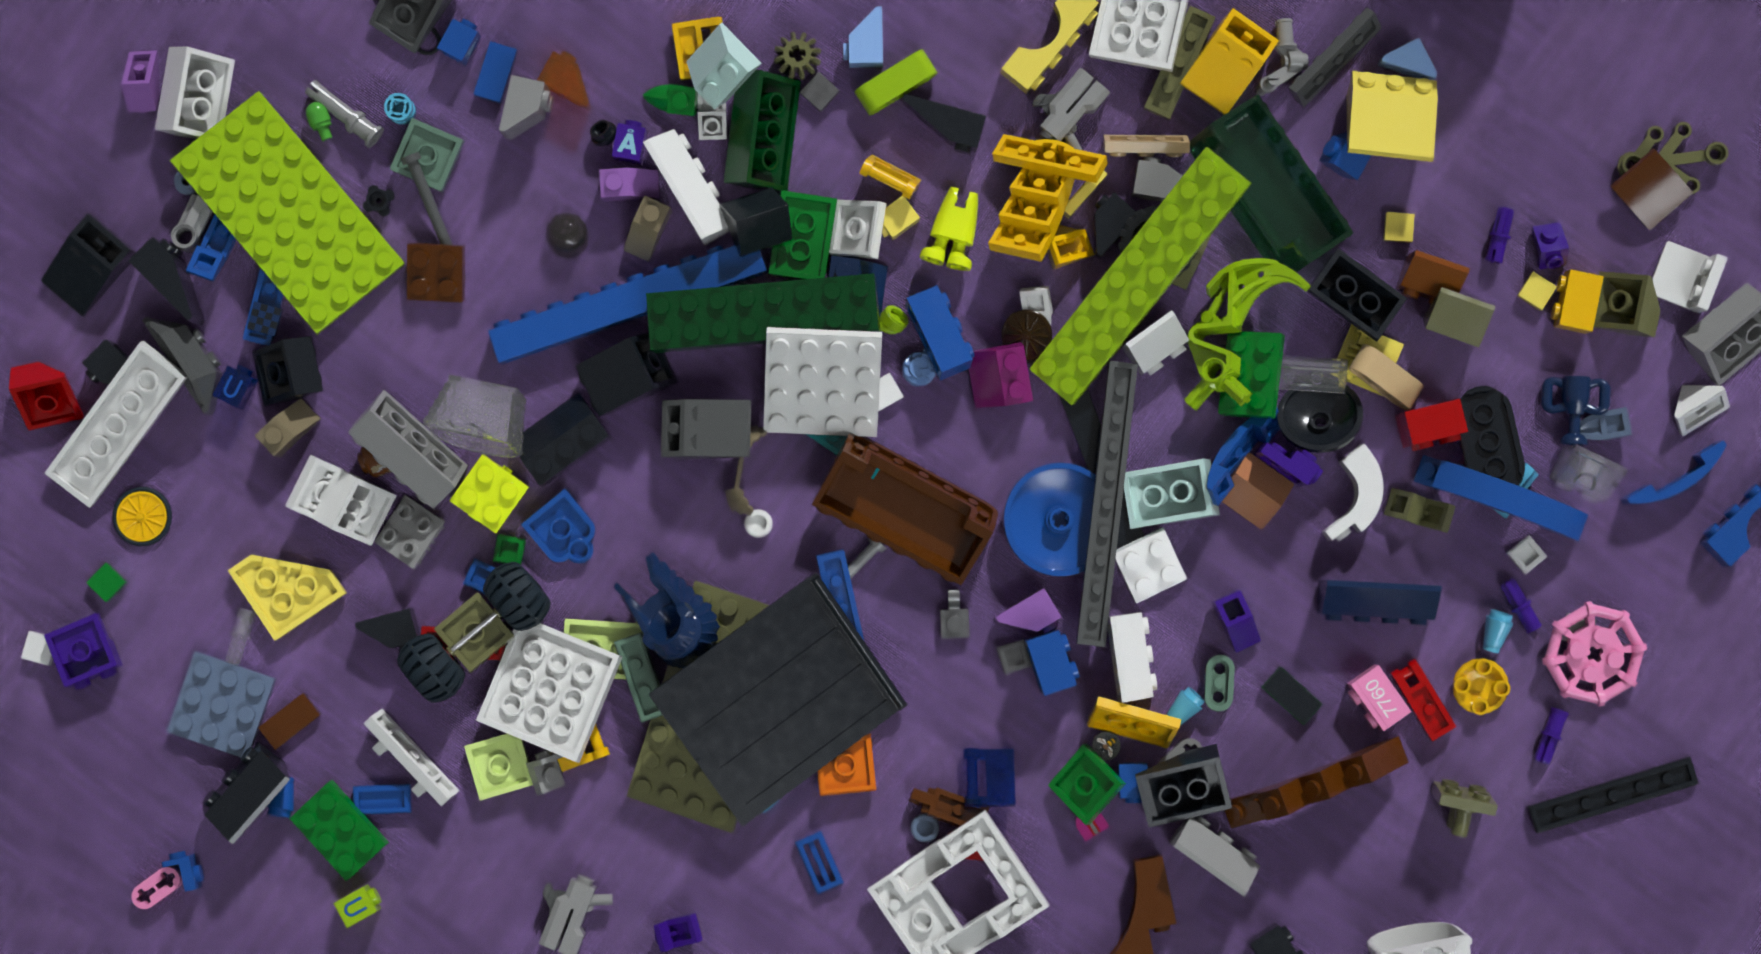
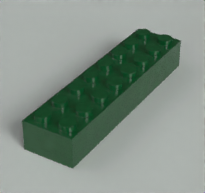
(743, 312)

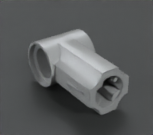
(194, 220)

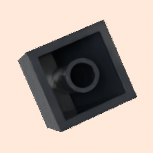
(625, 374)

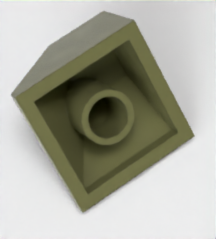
(1628, 305)

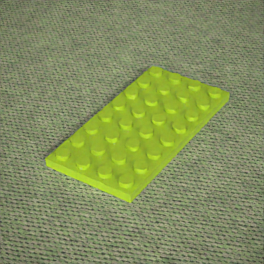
(287, 212)

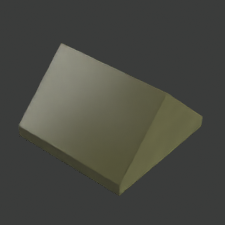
(1458, 317)

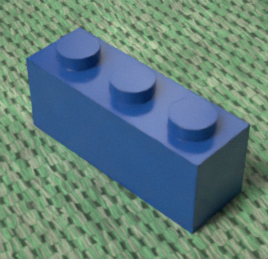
(939, 332)

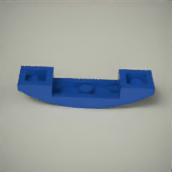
(212, 252)
(1234, 451)
(1705, 459)

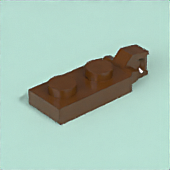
(944, 806)

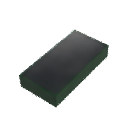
(1291, 695)

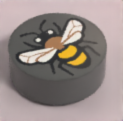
(1106, 745)

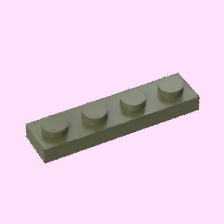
(1167, 86)

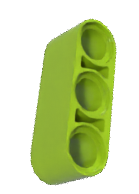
(896, 82)

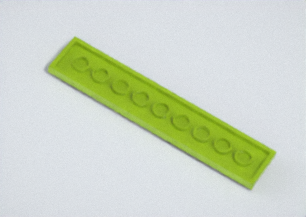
(1140, 275)

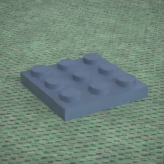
(221, 704)

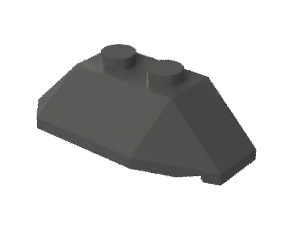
(186, 350)

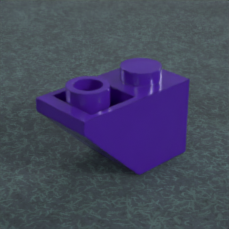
(1237, 620)

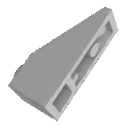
(1153, 179)

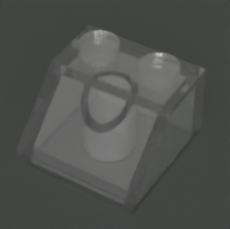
(1587, 473)

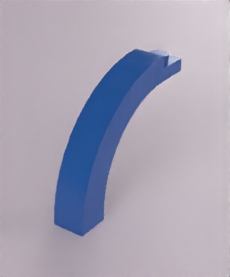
(1501, 496)

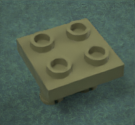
(1462, 803)

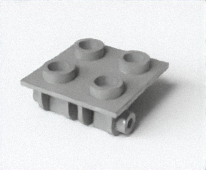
(410, 532)

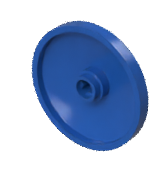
(1050, 518)

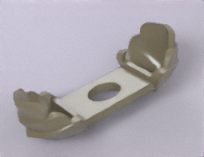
(735, 496)

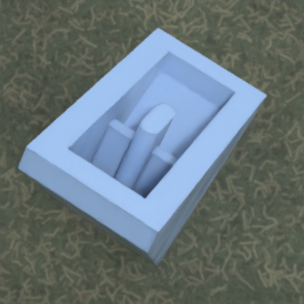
(1410, 60)

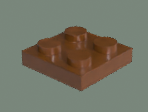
(436, 272)

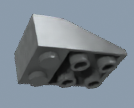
(705, 429)

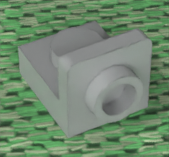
(545, 772)

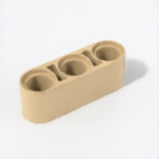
(1386, 377)

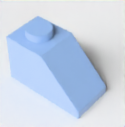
(866, 42)

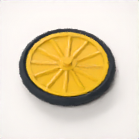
(142, 516)

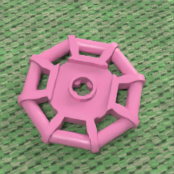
(1610, 656)

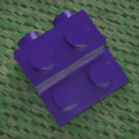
(1297, 466)
(83, 652)

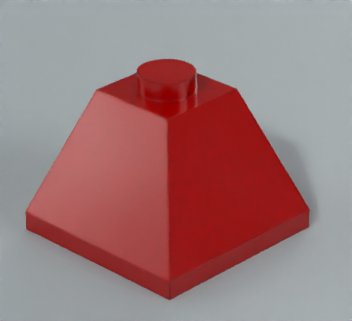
(43, 395)

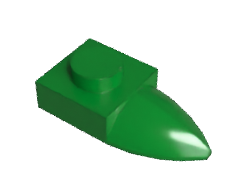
(673, 99)

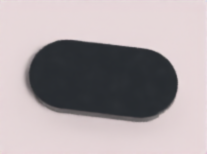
(1492, 435)

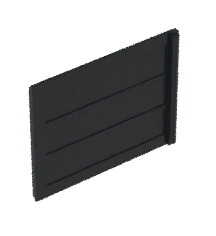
(778, 699)

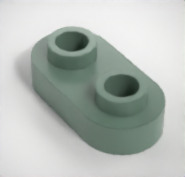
(1219, 682)

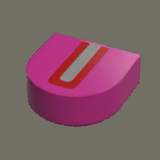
(1093, 829)

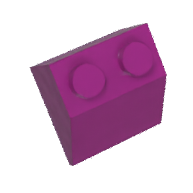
(1000, 376)

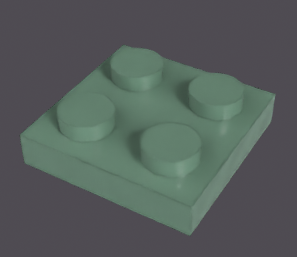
(437, 151)

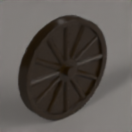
(1028, 328)

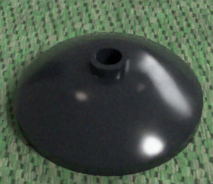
(1303, 410)

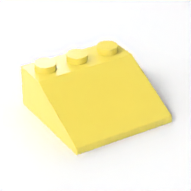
(1391, 116)

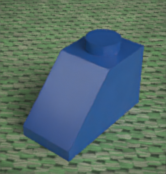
(1338, 159)

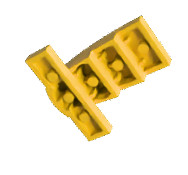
(1039, 192)

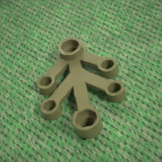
(1675, 159)

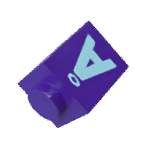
(629, 142)

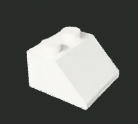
(1156, 343)

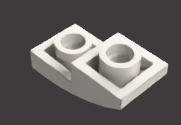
(711, 122)

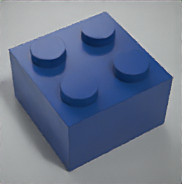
(1051, 662)

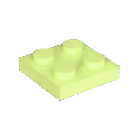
(498, 765)

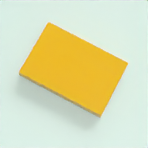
(1133, 722)

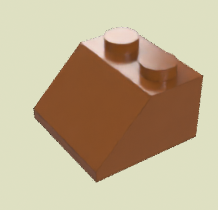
(1426, 274)

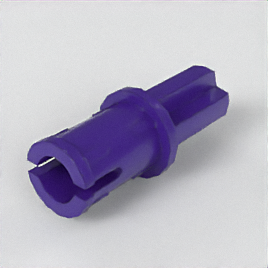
(1500, 235)
(1520, 605)
(1550, 735)

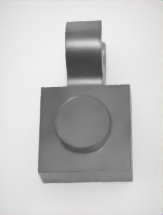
(954, 620)

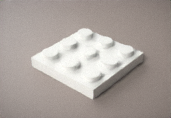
(1139, 32)

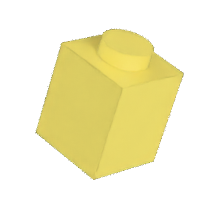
(899, 218)

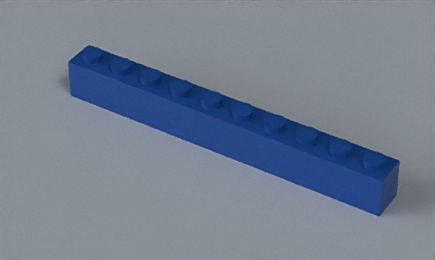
(618, 303)

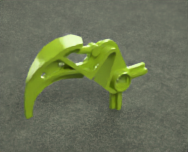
(1240, 300)

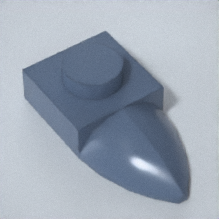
(1607, 426)

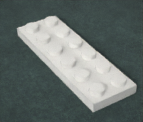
(116, 424)

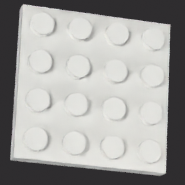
(822, 381)
(549, 690)

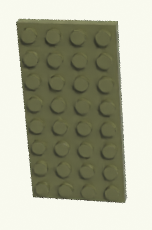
(665, 769)

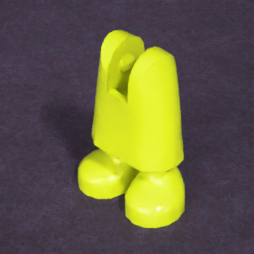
(953, 224)

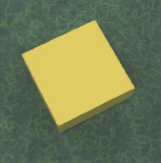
(1398, 227)
(1536, 291)

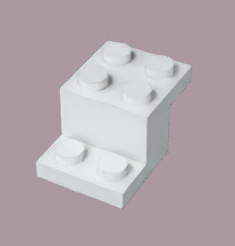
(340, 500)

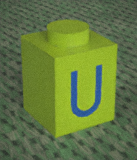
(358, 905)

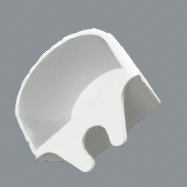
(1421, 939)

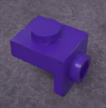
(1550, 245)
(677, 932)

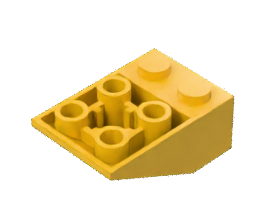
(1229, 61)

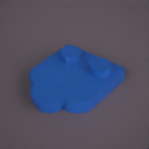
(562, 529)

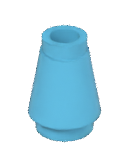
(1496, 630)
(1186, 705)

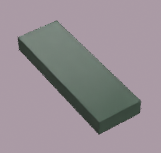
(639, 674)

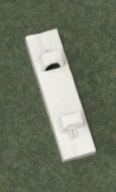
(416, 762)

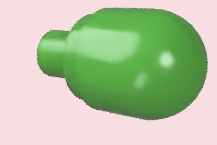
(319, 119)

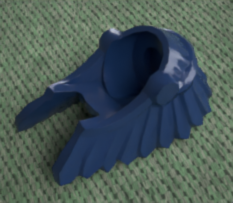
(674, 619)

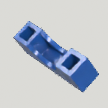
(1729, 538)

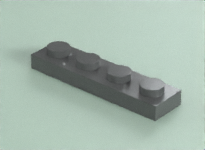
(1335, 57)

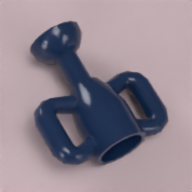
(1575, 401)

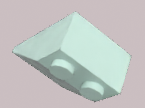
(1169, 494)

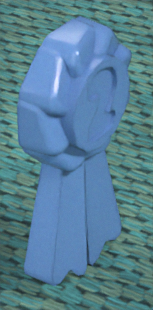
(918, 369)

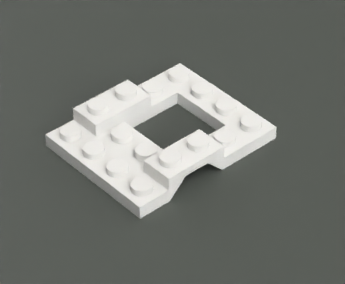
(922, 914)

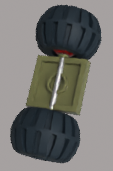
(473, 632)

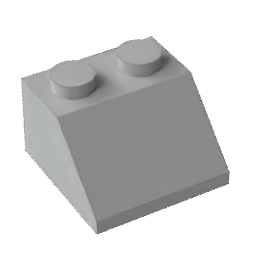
(524, 106)

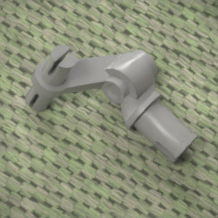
(1292, 59)

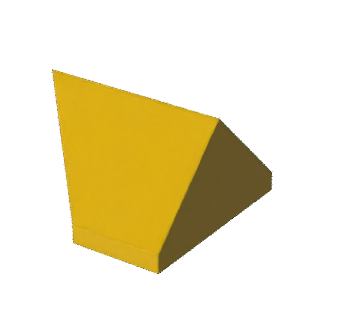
(1069, 247)

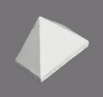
(1698, 405)

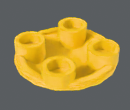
(1480, 686)

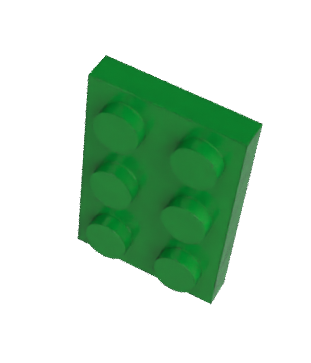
(811, 232)
(1259, 372)
(339, 830)

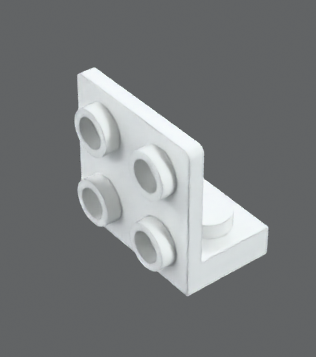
(1687, 277)

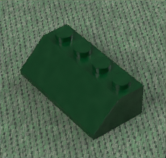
(762, 132)

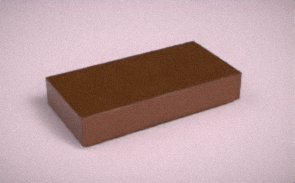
(289, 721)

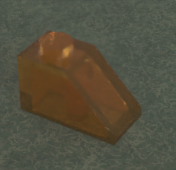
(565, 79)

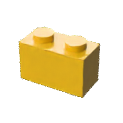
(1577, 301)

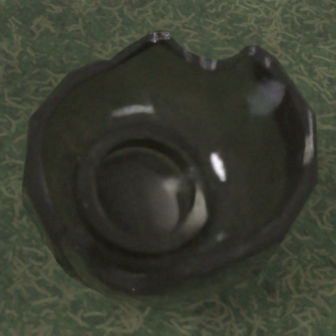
(567, 235)

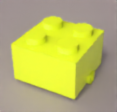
(489, 493)

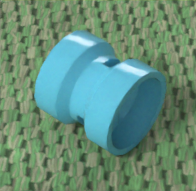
(402, 112)

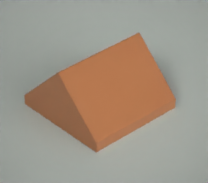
(1257, 491)

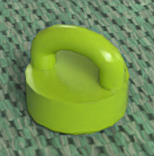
(893, 320)

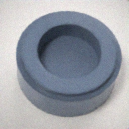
(924, 828)

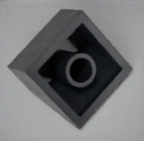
(287, 370)

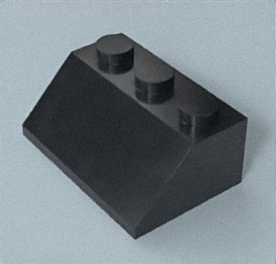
(1356, 294)
(562, 440)
(245, 792)

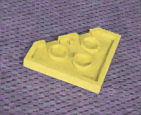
(285, 591)

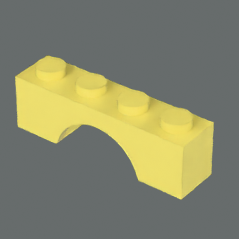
(1028, 65)

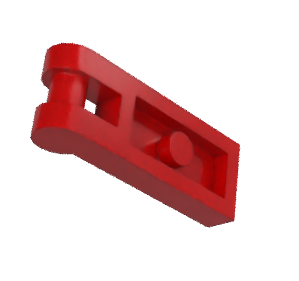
(1423, 701)

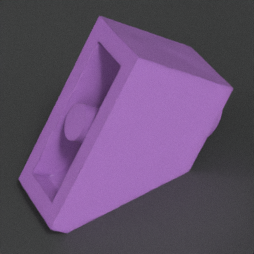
(141, 81)
(628, 184)
(1032, 613)

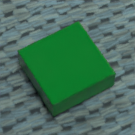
(509, 549)
(106, 582)

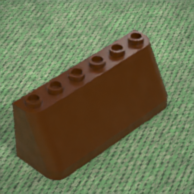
(906, 508)

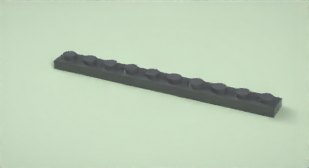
(1106, 504)

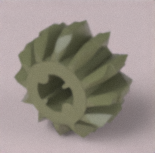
(804, 48)

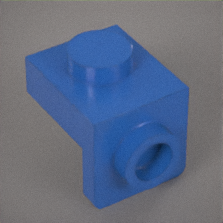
(191, 873)

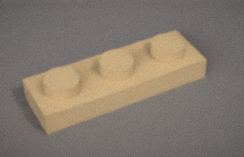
(1146, 145)

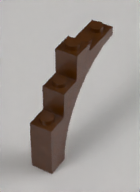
(1318, 784)
(1150, 908)

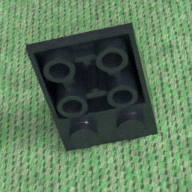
(87, 264)

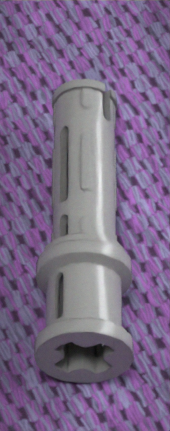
(354, 121)

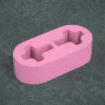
(153, 882)

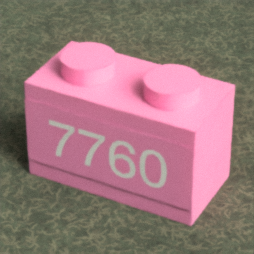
(1378, 698)

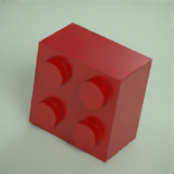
(1431, 423)

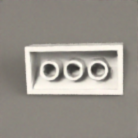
(688, 184)

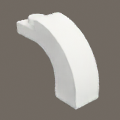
(1368, 493)

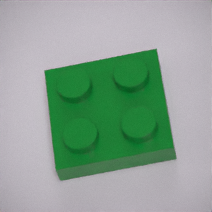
(1086, 784)

